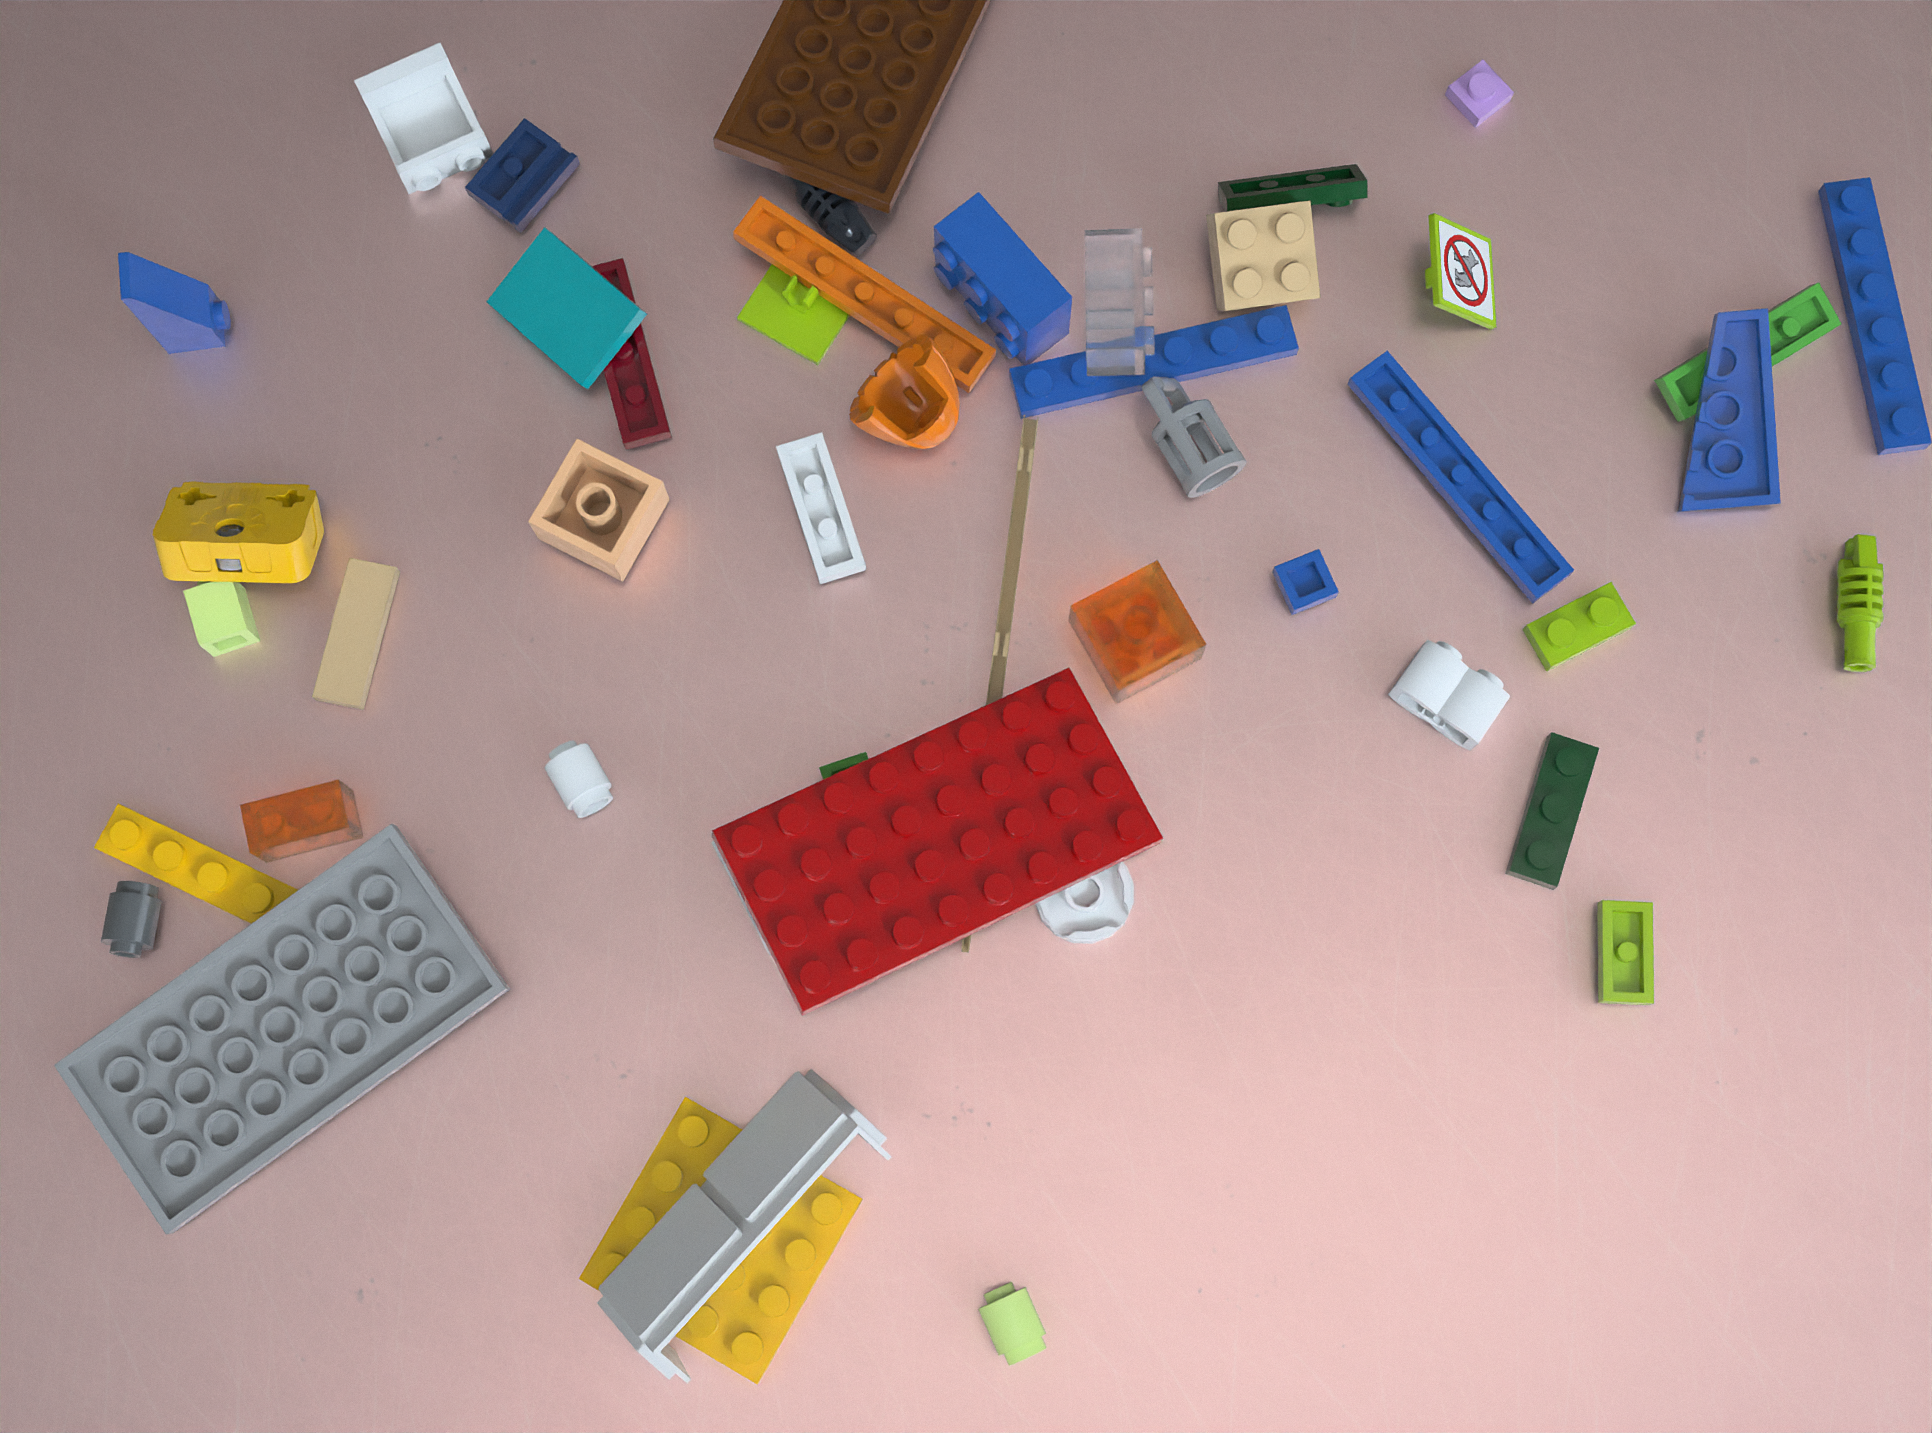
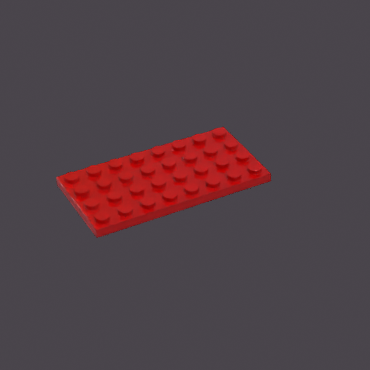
(935, 839)

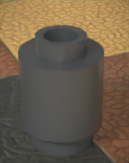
(131, 919)

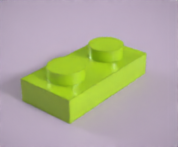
(1579, 626)
(1625, 952)

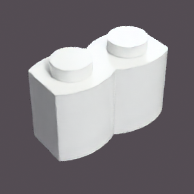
(1450, 694)

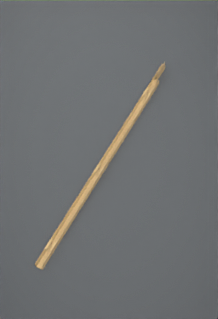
(1011, 571)

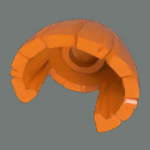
(909, 397)

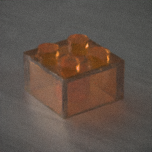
(1136, 632)

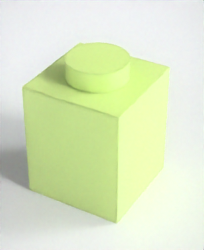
(221, 616)

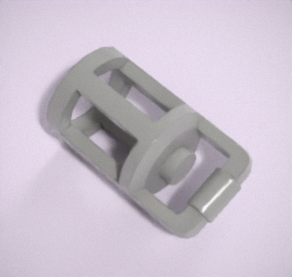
(1188, 419)

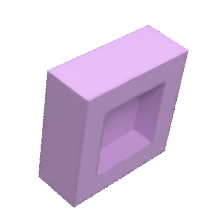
(1479, 93)

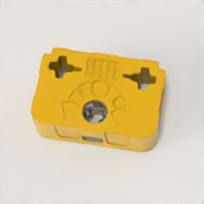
(239, 532)

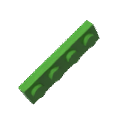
(1791, 328)

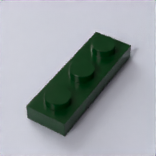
(1327, 186)
(1552, 811)

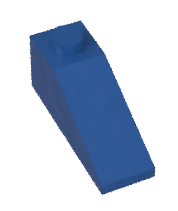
(172, 306)

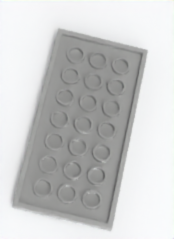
(281, 1028)

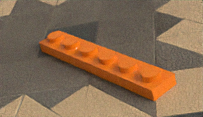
(859, 289)

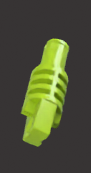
(1860, 601)

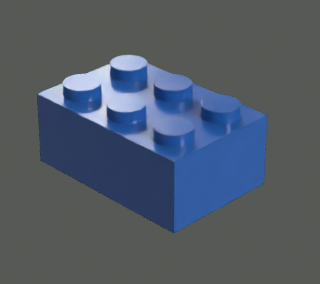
(1001, 280)

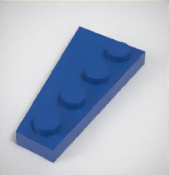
(1734, 426)

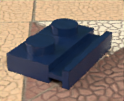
(522, 175)

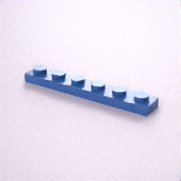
(1874, 316)
(1178, 355)
(1460, 477)

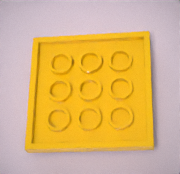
(764, 1294)

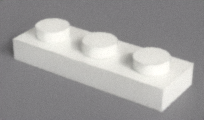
(821, 508)

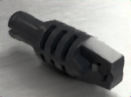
(835, 216)

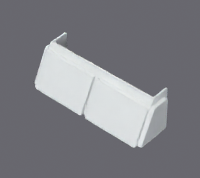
(729, 1214)

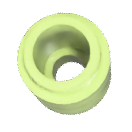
(1013, 1323)

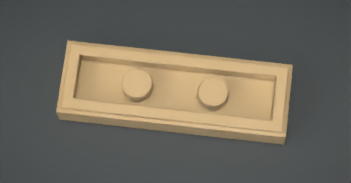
(356, 633)

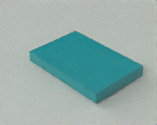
(566, 308)

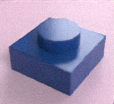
(1305, 581)

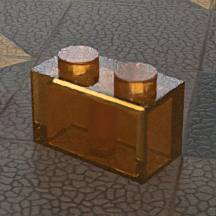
(301, 821)

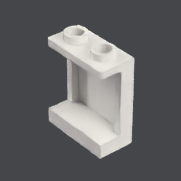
(424, 119)

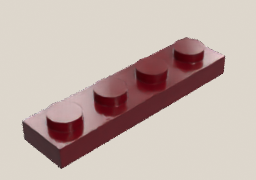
(633, 378)

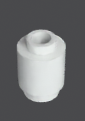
(579, 778)

